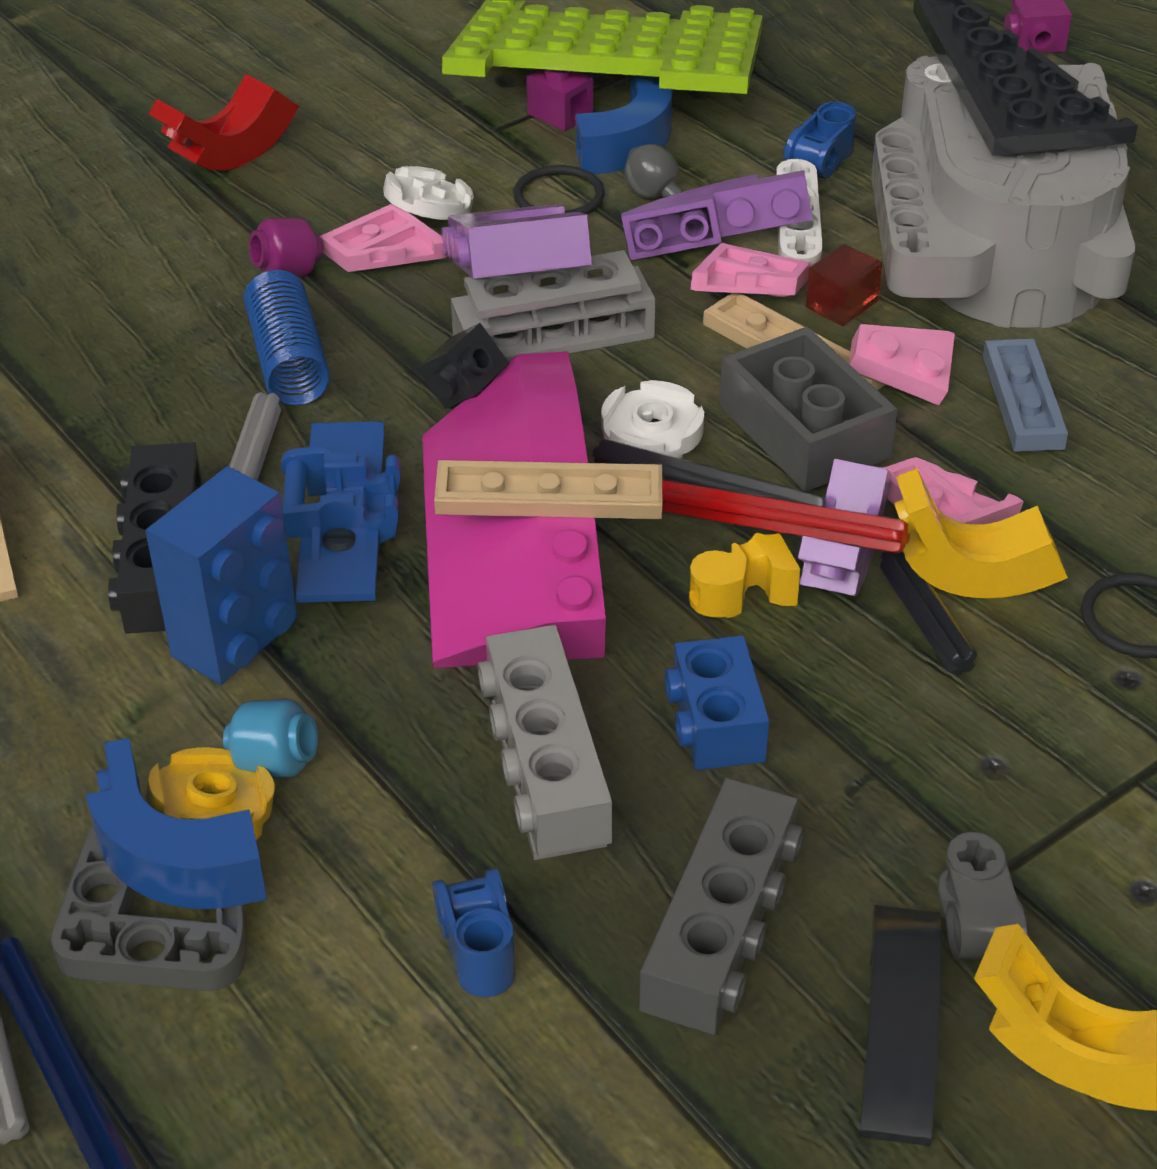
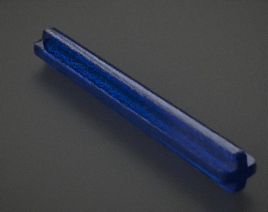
(60, 1061)

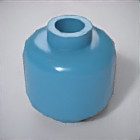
(271, 736)

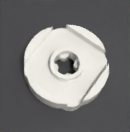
(629, 418)

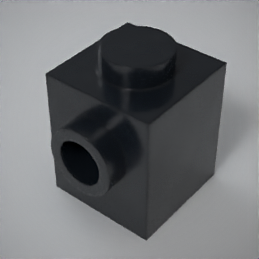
(453, 371)

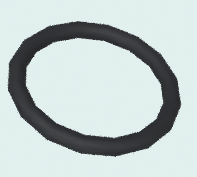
(561, 169)
(1096, 629)

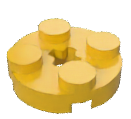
(182, 787)

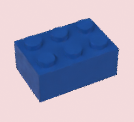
(223, 574)

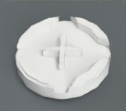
(427, 193)

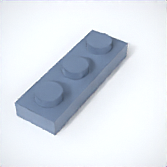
(1024, 395)

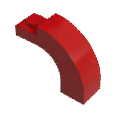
(234, 135)

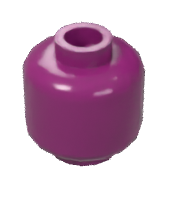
(285, 246)

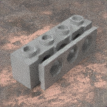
(574, 298)
(545, 743)

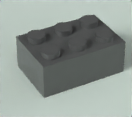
(806, 406)

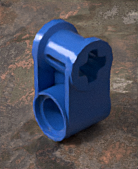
(824, 138)
(478, 932)

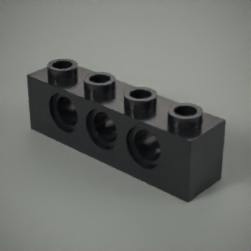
(152, 486)

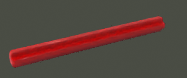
(785, 516)

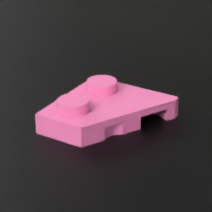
(749, 271)
(954, 494)

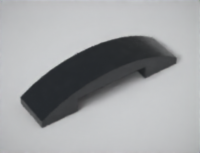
(902, 1026)

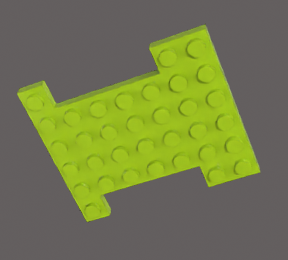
(692, 53)

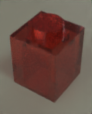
(843, 284)

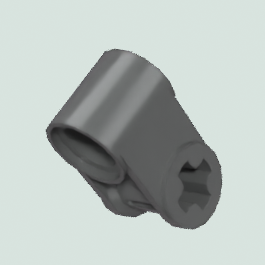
(976, 894)

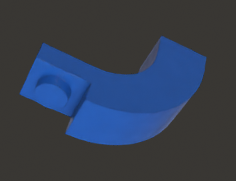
(608, 136)
(167, 857)

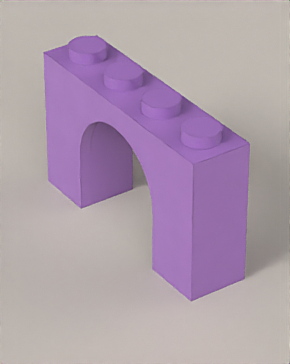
(517, 240)

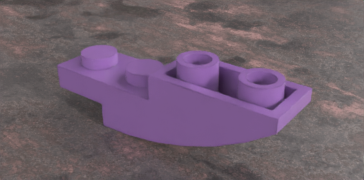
(716, 211)

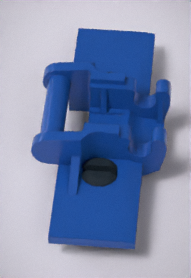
(354, 510)

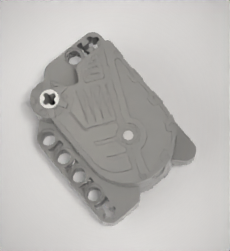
(998, 234)

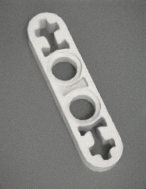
(810, 237)

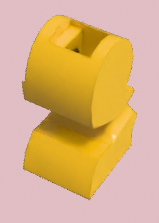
(722, 577)

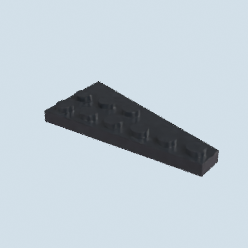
(1012, 94)

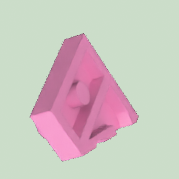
(382, 240)
(905, 358)

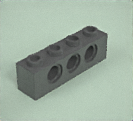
(721, 907)

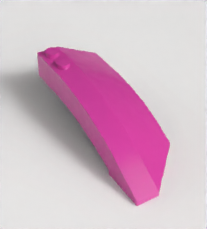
(512, 569)

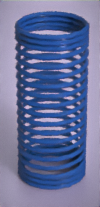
(266, 338)

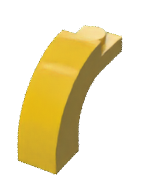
(976, 559)
(1063, 1032)

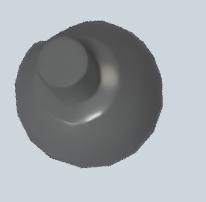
(652, 171)

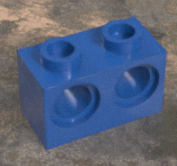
(718, 703)

